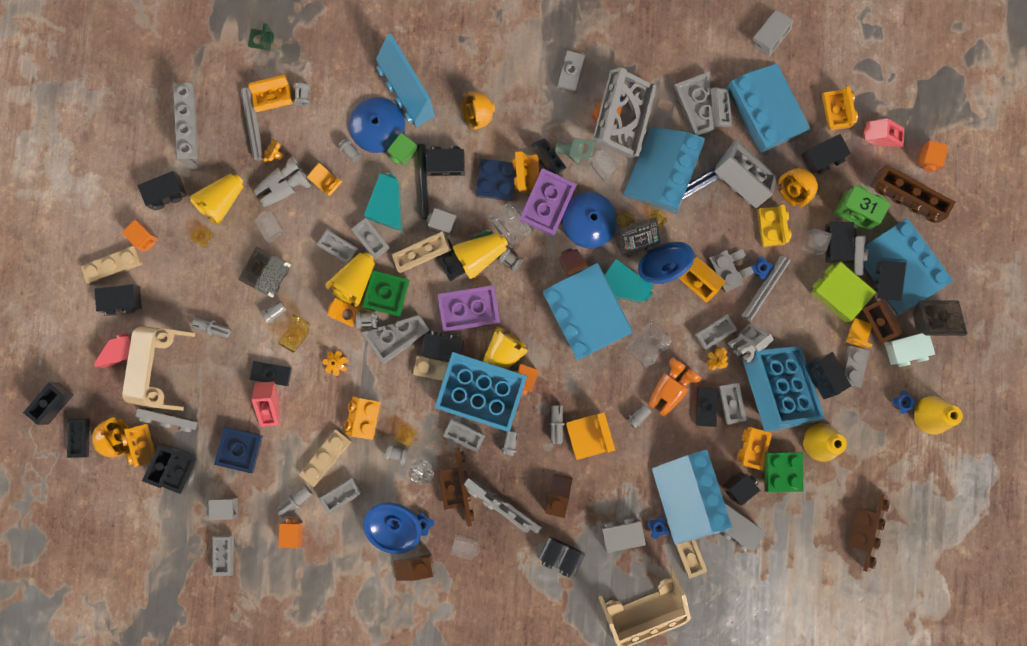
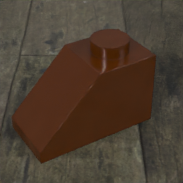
(572, 262)
(558, 495)
(414, 568)

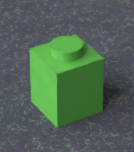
(402, 150)

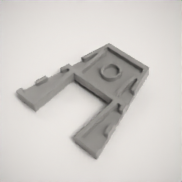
(493, 501)

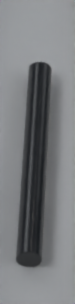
(423, 181)

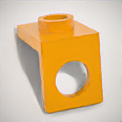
(323, 179)
(336, 309)
(859, 333)

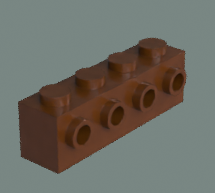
(912, 194)

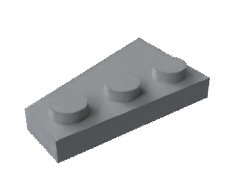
(696, 102)
(396, 337)
(185, 424)

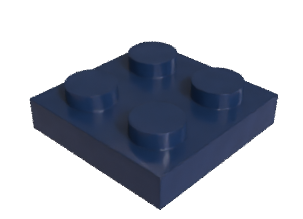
(496, 180)
(238, 450)

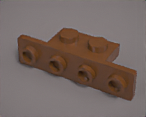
(453, 488)
(866, 531)

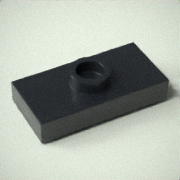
(548, 156)
(450, 263)
(270, 373)
(706, 407)
(78, 438)

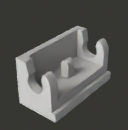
(772, 33)

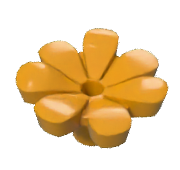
(272, 152)
(717, 360)
(339, 363)

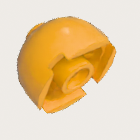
(477, 109)
(798, 186)
(107, 438)

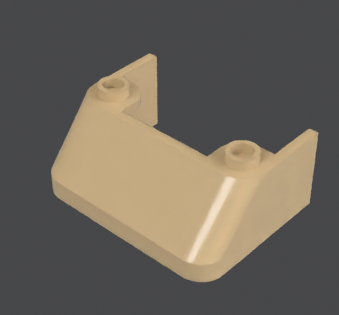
(139, 366)
(649, 614)

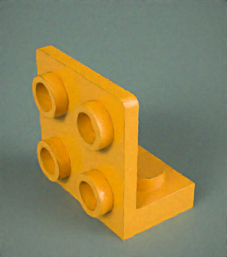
(590, 436)

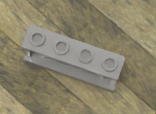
(608, 113)

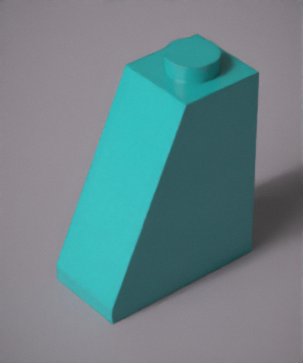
(385, 203)
(627, 284)

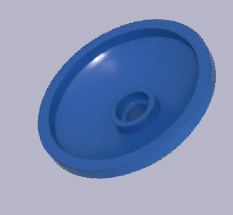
(378, 136)
(579, 225)
(666, 263)
(392, 528)

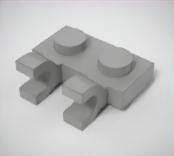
(724, 267)
(749, 340)

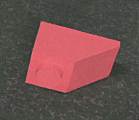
(884, 133)
(115, 351)
(266, 403)

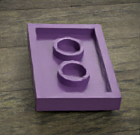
(547, 202)
(468, 308)

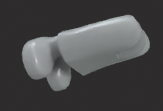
(279, 183)

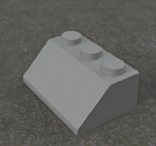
(746, 174)

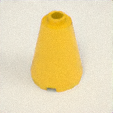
(218, 197)
(480, 252)
(352, 279)
(504, 349)
(936, 415)
(823, 442)

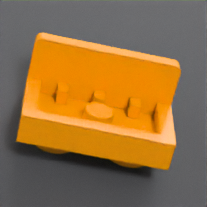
(270, 93)
(840, 109)
(527, 171)
(362, 418)
(138, 444)
(754, 448)

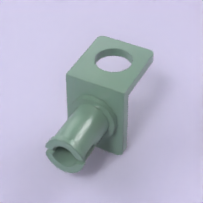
(575, 149)

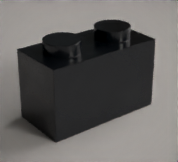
(826, 154)
(445, 161)
(162, 191)
(842, 243)
(890, 279)
(117, 299)
(441, 347)
(828, 375)
(48, 403)
(741, 488)

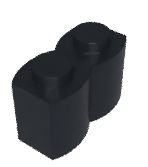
(561, 556)

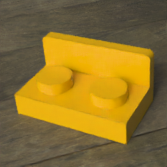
(774, 226)

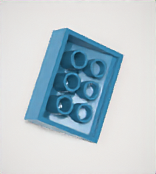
(404, 83)
(768, 107)
(664, 168)
(923, 270)
(587, 311)
(783, 388)
(480, 391)
(691, 497)

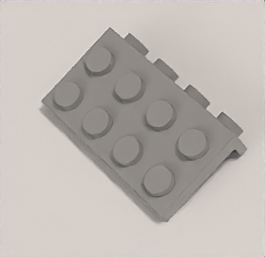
(185, 125)

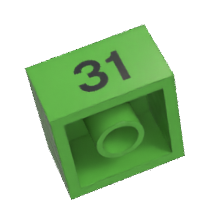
(862, 207)

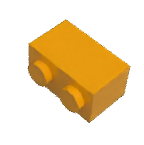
(702, 280)

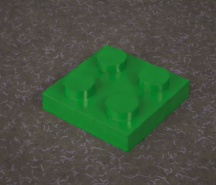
(386, 293)
(783, 472)

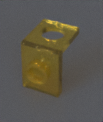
(295, 334)

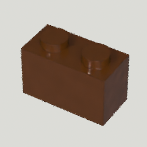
(882, 320)

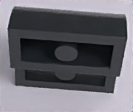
(169, 468)

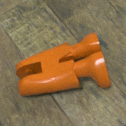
(670, 389)

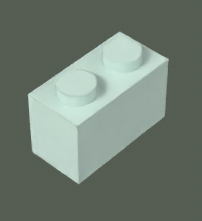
(909, 348)

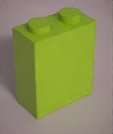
(842, 292)

